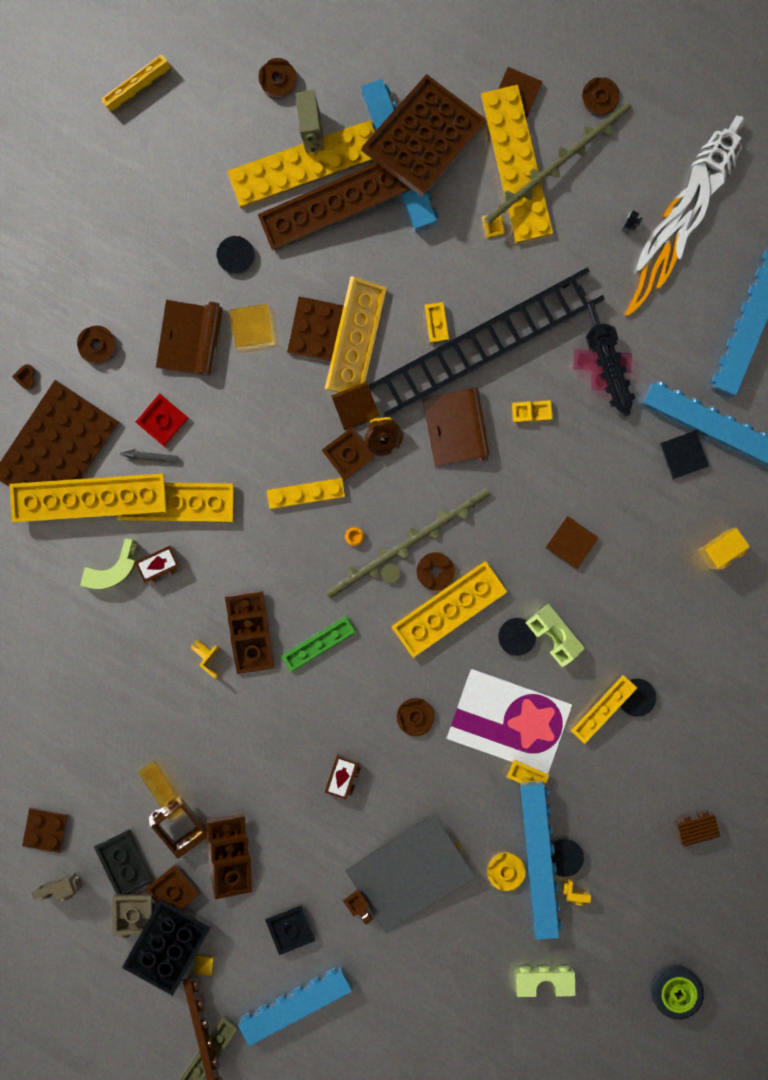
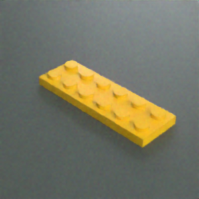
(355, 335)
(193, 503)
(449, 609)

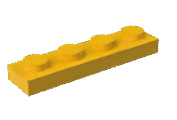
(136, 82)
(305, 493)
(604, 709)

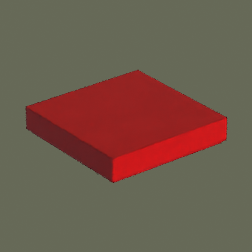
(162, 420)

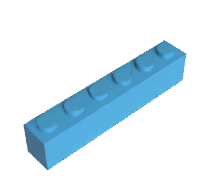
(294, 1006)

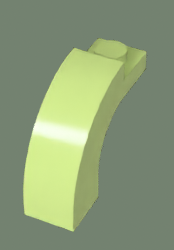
(114, 576)

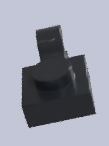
(632, 222)

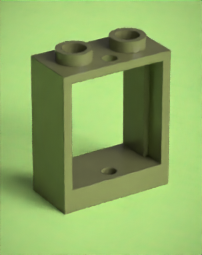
(310, 121)

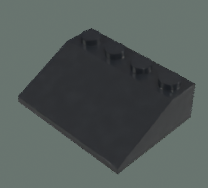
(167, 946)

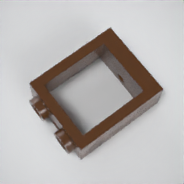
(187, 841)

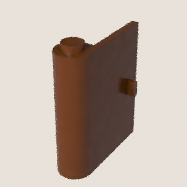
(189, 337)
(460, 427)

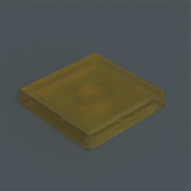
(251, 325)

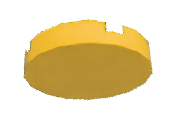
(506, 871)

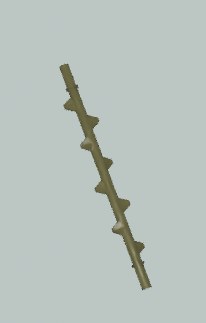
(553, 169)
(402, 549)

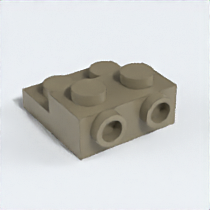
(60, 888)
(130, 914)

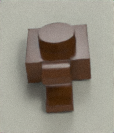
(356, 904)

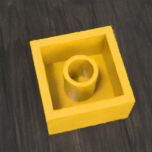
(724, 548)

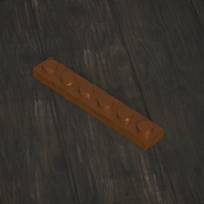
(201, 1028)

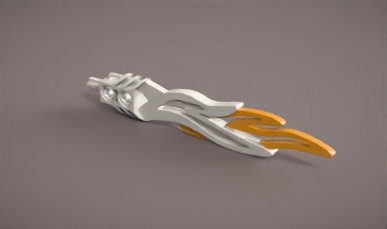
(707, 187)

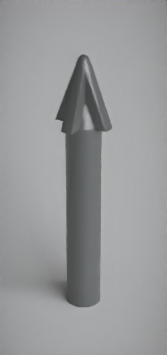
(132, 454)

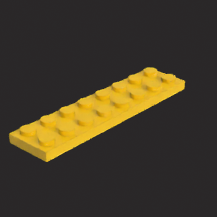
(515, 161)
(297, 168)
(88, 498)

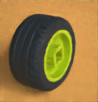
(686, 1001)

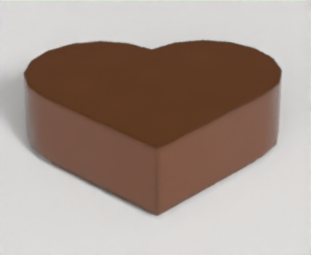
(25, 377)

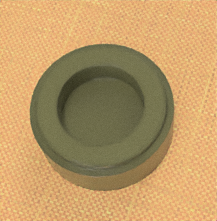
(390, 573)

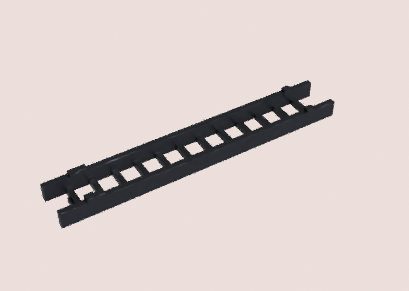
(487, 325)

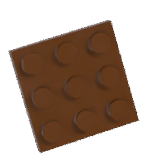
(315, 328)

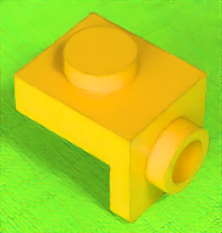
(578, 897)

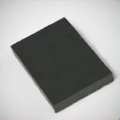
(123, 863)

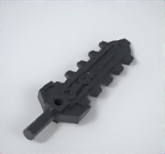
(602, 340)

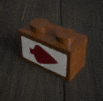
(158, 564)
(342, 777)

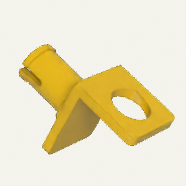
(207, 655)

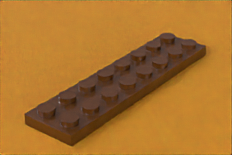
(330, 204)

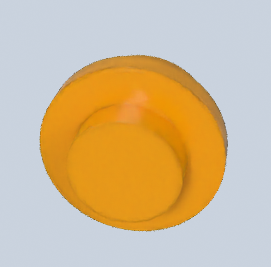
(354, 536)

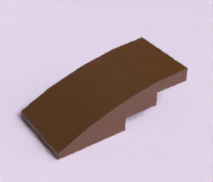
(249, 631)
(229, 856)

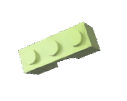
(565, 643)
(528, 980)

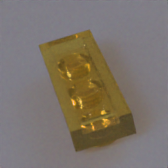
(158, 785)

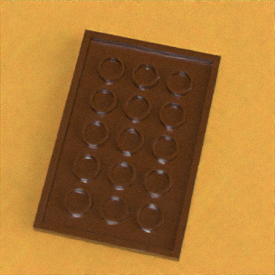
(423, 135)
(57, 439)

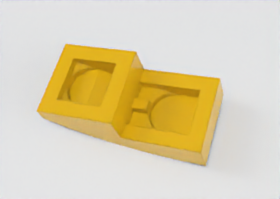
(532, 411)

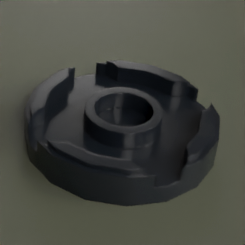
(235, 255)
(516, 637)
(641, 700)
(567, 857)

